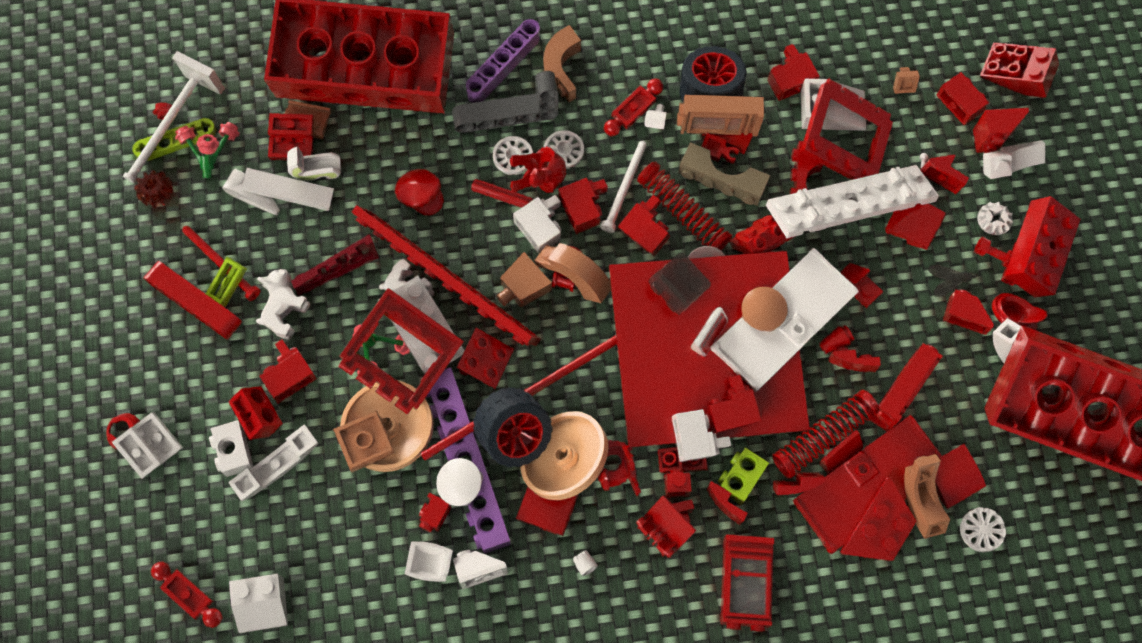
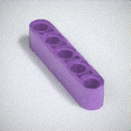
(505, 52)

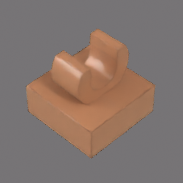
(906, 81)

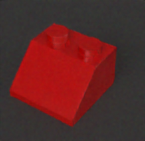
(996, 128)

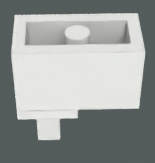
(536, 222)
(693, 438)

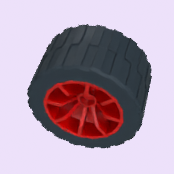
(713, 73)
(512, 427)

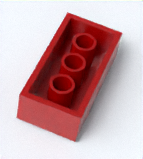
(1042, 247)

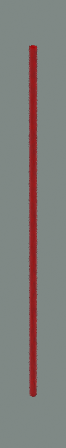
(547, 381)

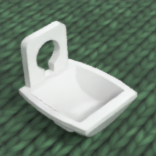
(428, 561)

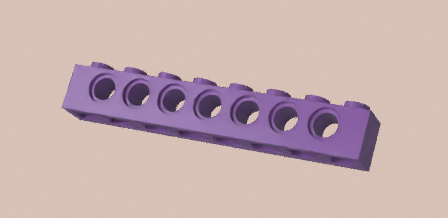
(498, 535)

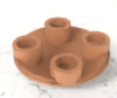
(764, 309)

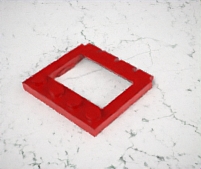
(835, 156)
(419, 326)

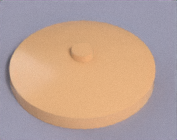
(407, 433)
(571, 457)

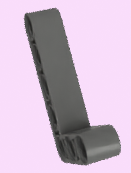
(510, 110)

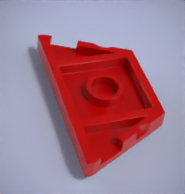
(881, 526)

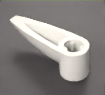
(233, 187)

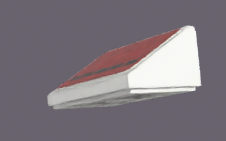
(710, 332)

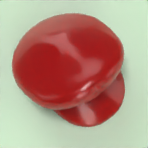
(420, 191)
(1017, 310)

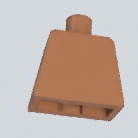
(523, 282)

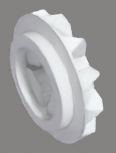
(999, 226)

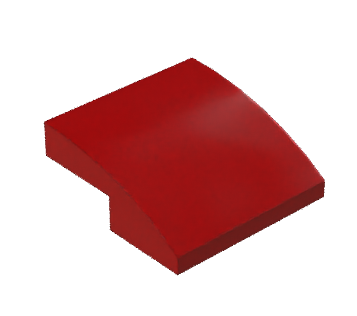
(288, 132)
(916, 224)
(957, 477)
(546, 513)

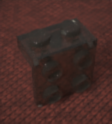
(679, 283)

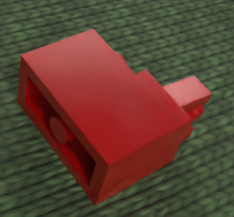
(789, 78)
(579, 203)
(643, 229)
(288, 375)
(737, 410)

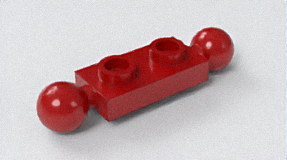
(633, 107)
(186, 594)

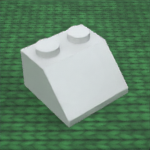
(259, 603)

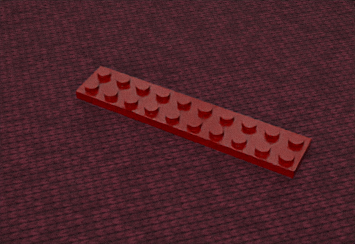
(450, 280)

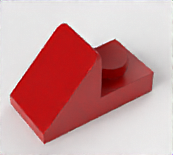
(939, 171)
(867, 288)

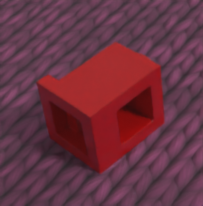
(677, 484)
(434, 513)

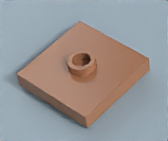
(364, 441)

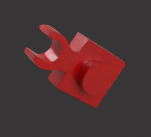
(718, 149)

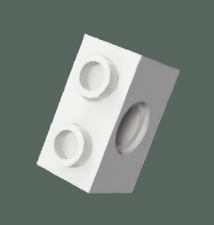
(240, 458)

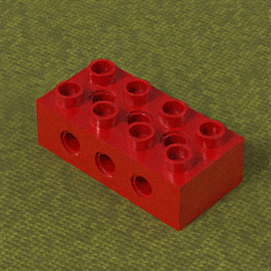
(356, 30)
(1063, 417)

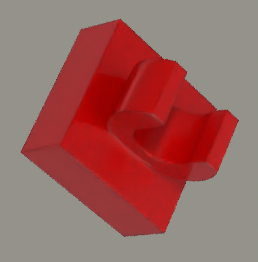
(684, 508)

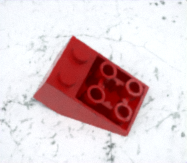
(1021, 68)

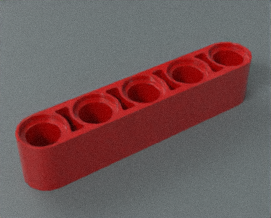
(192, 300)

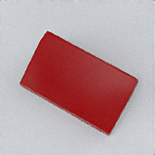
(842, 452)

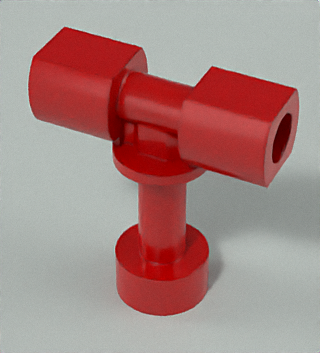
(983, 246)

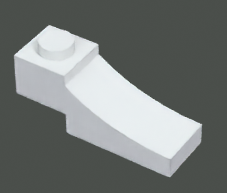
(1013, 158)

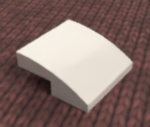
(147, 445)

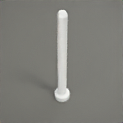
(608, 225)

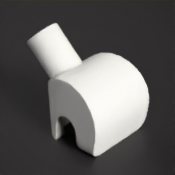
(656, 118)

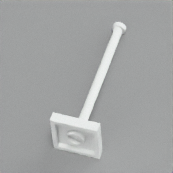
(198, 74)

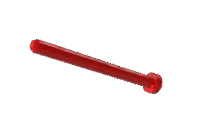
(251, 292)

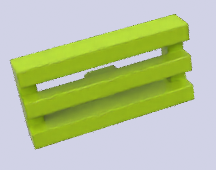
(229, 283)

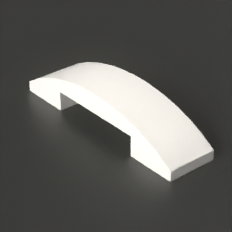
(274, 465)

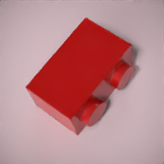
(962, 98)

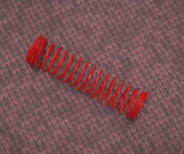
(653, 169)
(785, 464)

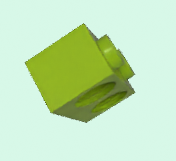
(746, 478)

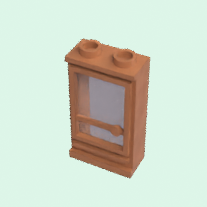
(721, 114)

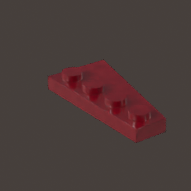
(337, 265)

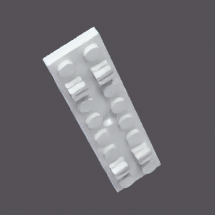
(851, 200)

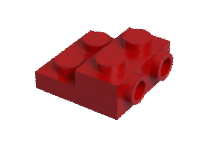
(758, 237)

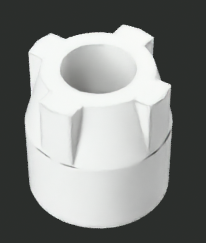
(585, 563)

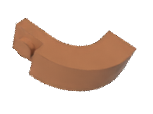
(558, 50)
(578, 268)
(923, 498)

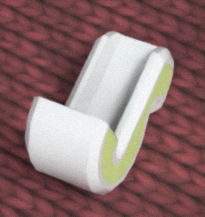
(313, 166)

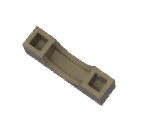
(746, 186)

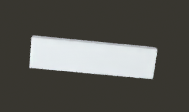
(287, 189)

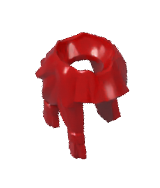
(538, 172)
(625, 471)

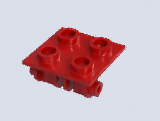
(485, 358)
(666, 527)

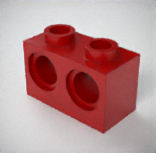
(255, 412)

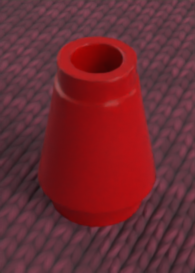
(836, 339)

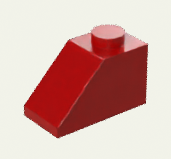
(967, 312)

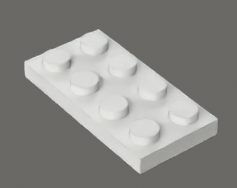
(418, 296)

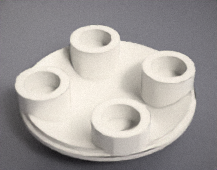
(459, 482)

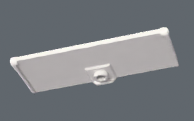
(812, 295)

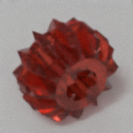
(154, 180)

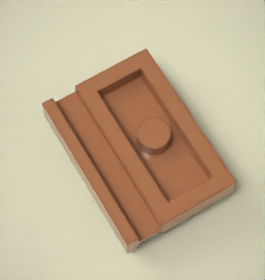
(319, 114)

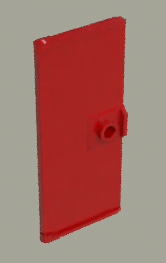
(847, 491)

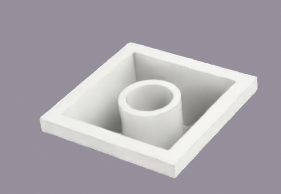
(477, 568)

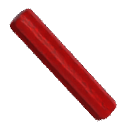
(500, 193)

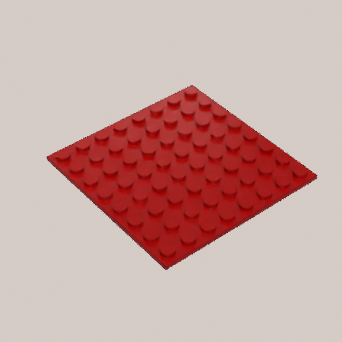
(669, 377)

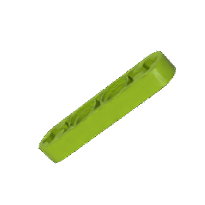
(175, 144)

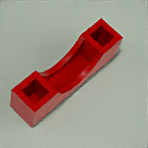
(803, 168)

